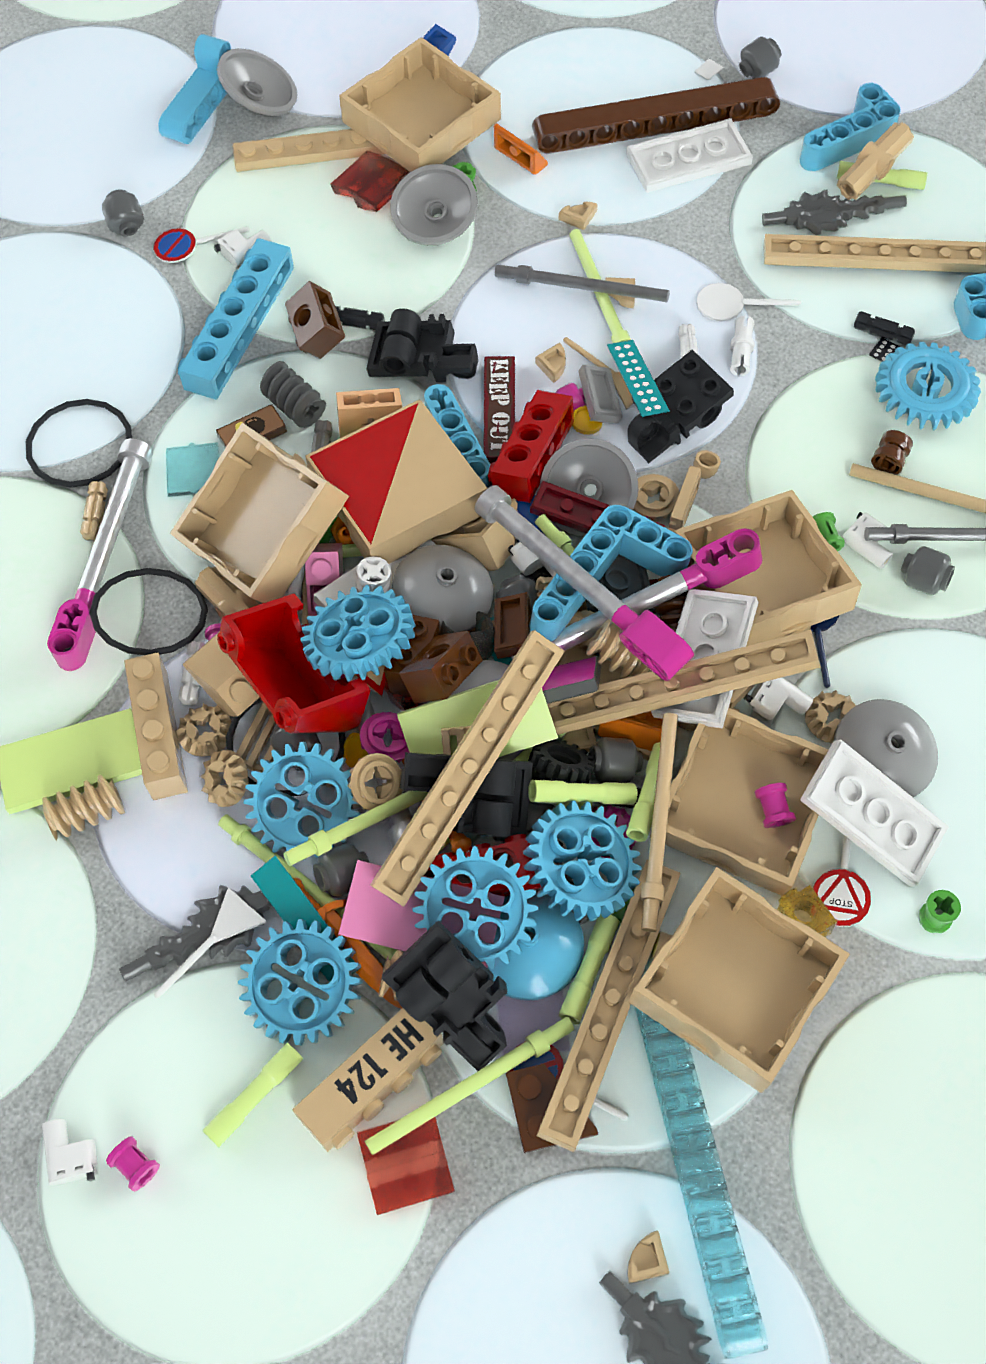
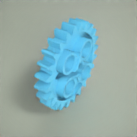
(358, 633)
(318, 770)
(483, 873)
(590, 892)
(283, 1012)

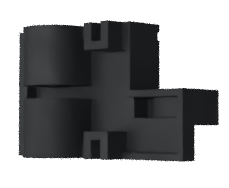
(414, 347)
(693, 398)
(497, 806)
(451, 992)

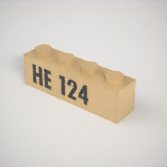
(155, 726)
(367, 1079)

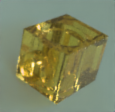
(808, 901)

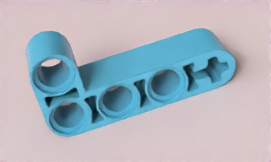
(198, 96)
(849, 135)
(971, 306)
(448, 414)

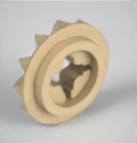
(649, 486)
(817, 715)
(208, 742)
(384, 768)
(234, 774)

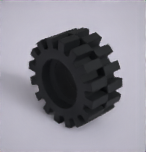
(561, 762)

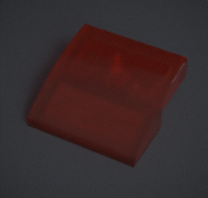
(370, 181)
(407, 1169)

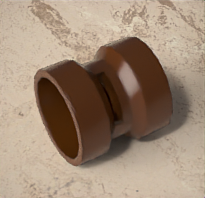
(892, 452)

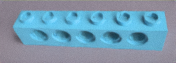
(236, 319)

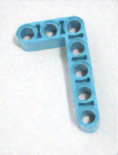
(614, 533)

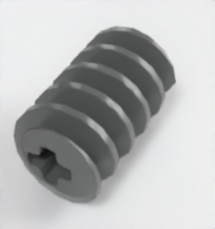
(292, 395)

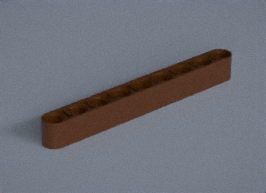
(654, 115)

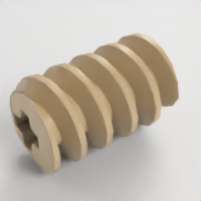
(611, 647)
(82, 807)

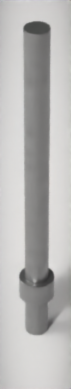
(525, 275)
(902, 533)

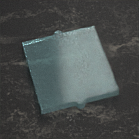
(189, 467)

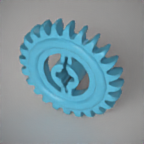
(914, 402)

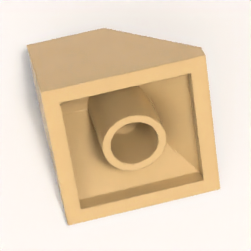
(483, 540)
(221, 678)

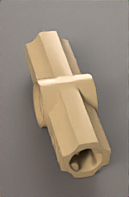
(875, 160)
(222, 593)

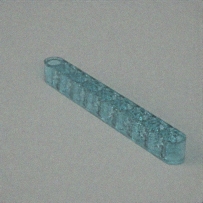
(704, 1192)

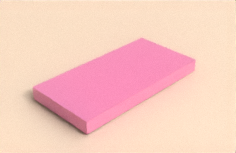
(384, 922)

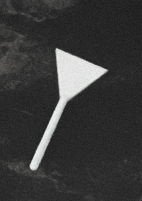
(233, 918)

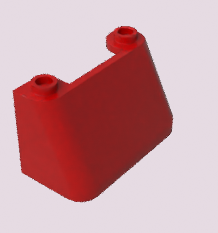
(270, 655)

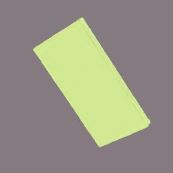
(424, 723)
(67, 758)

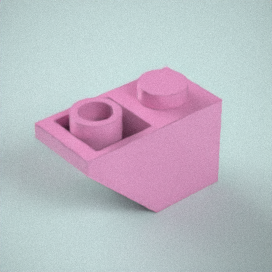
(321, 569)

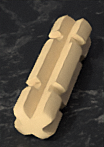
(93, 509)

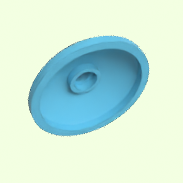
(548, 959)

